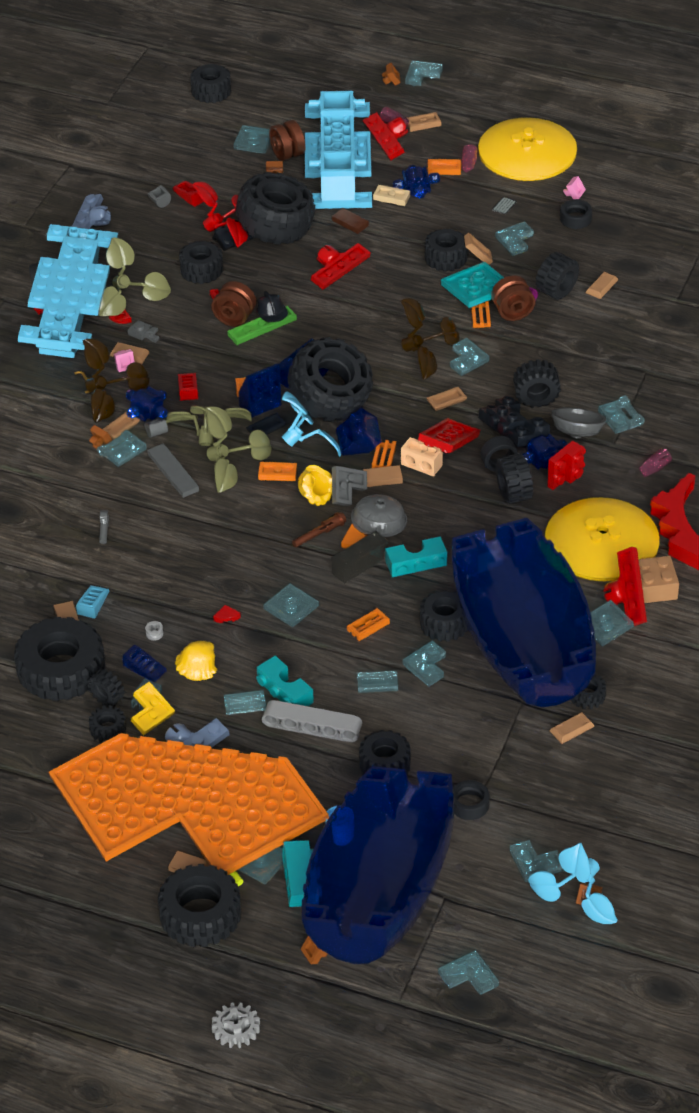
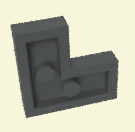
(344, 481)

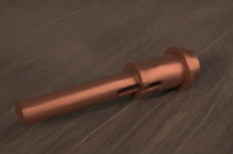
(333, 522)

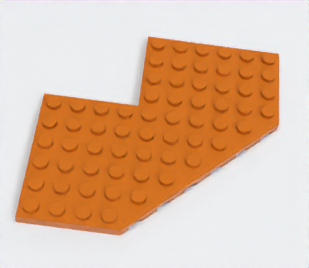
(223, 798)

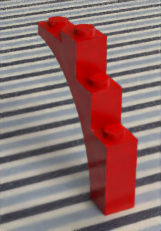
(674, 525)

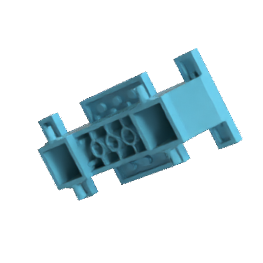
(337, 151)
(67, 290)

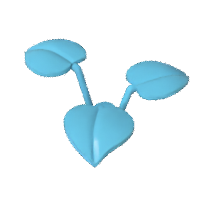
(294, 433)
(575, 861)

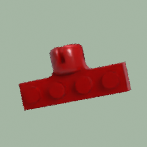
(387, 134)
(337, 263)
(628, 586)

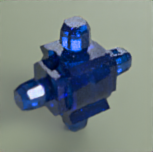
(417, 181)
(146, 404)
(542, 449)

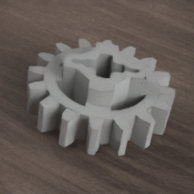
(235, 1025)

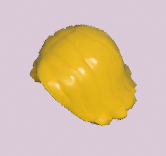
(315, 485)
(197, 661)

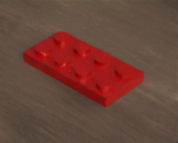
(448, 435)

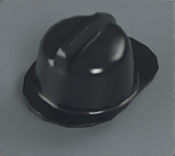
(271, 308)

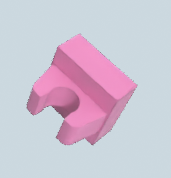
(574, 188)
(123, 359)

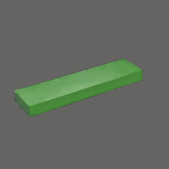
(258, 327)

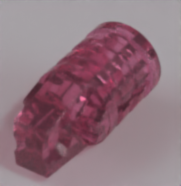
(391, 114)
(469, 157)
(652, 464)

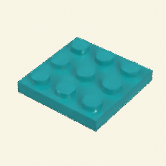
(472, 284)

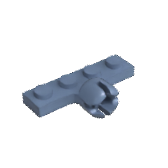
(92, 213)
(208, 735)

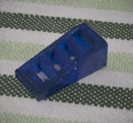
(135, 655)

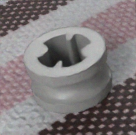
(151, 630)

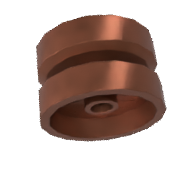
(287, 140)
(513, 298)
(233, 303)

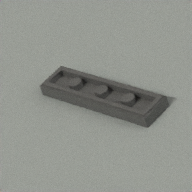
(173, 470)

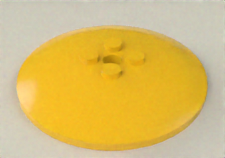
(527, 149)
(589, 552)

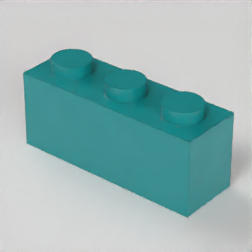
(295, 863)

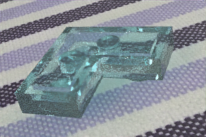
(419, 70)
(513, 237)
(470, 357)
(423, 662)
(530, 862)
(470, 968)

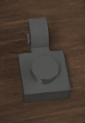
(143, 330)

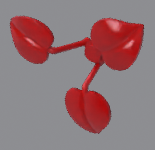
(215, 220)

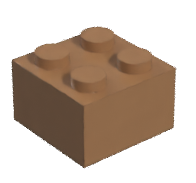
(658, 579)

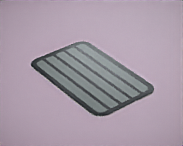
(504, 205)

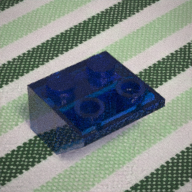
(359, 433)

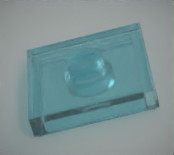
(252, 139)
(291, 605)
(609, 622)
(264, 867)

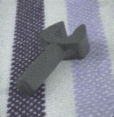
(104, 524)

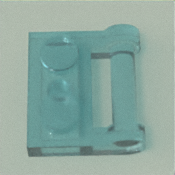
(616, 417)
(122, 448)

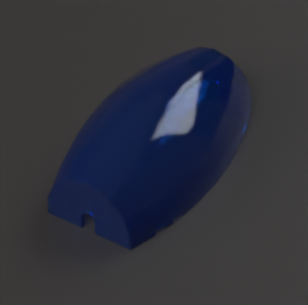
(526, 612)
(377, 863)

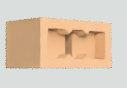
(421, 457)

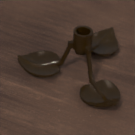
(415, 316)
(102, 403)

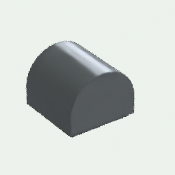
(160, 196)
(156, 427)

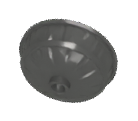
(577, 421)
(379, 514)

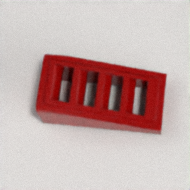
(188, 193)
(188, 386)

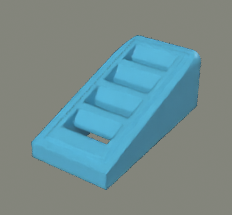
(83, 607)

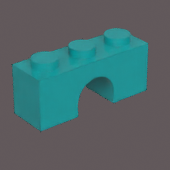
(404, 562)
(273, 676)

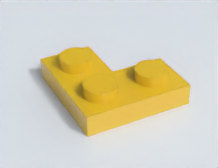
(155, 709)

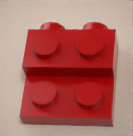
(566, 465)

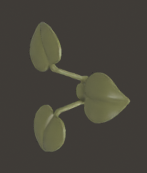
(117, 256)
(204, 434)
(225, 473)

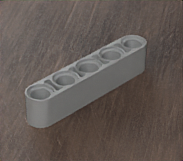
(312, 721)

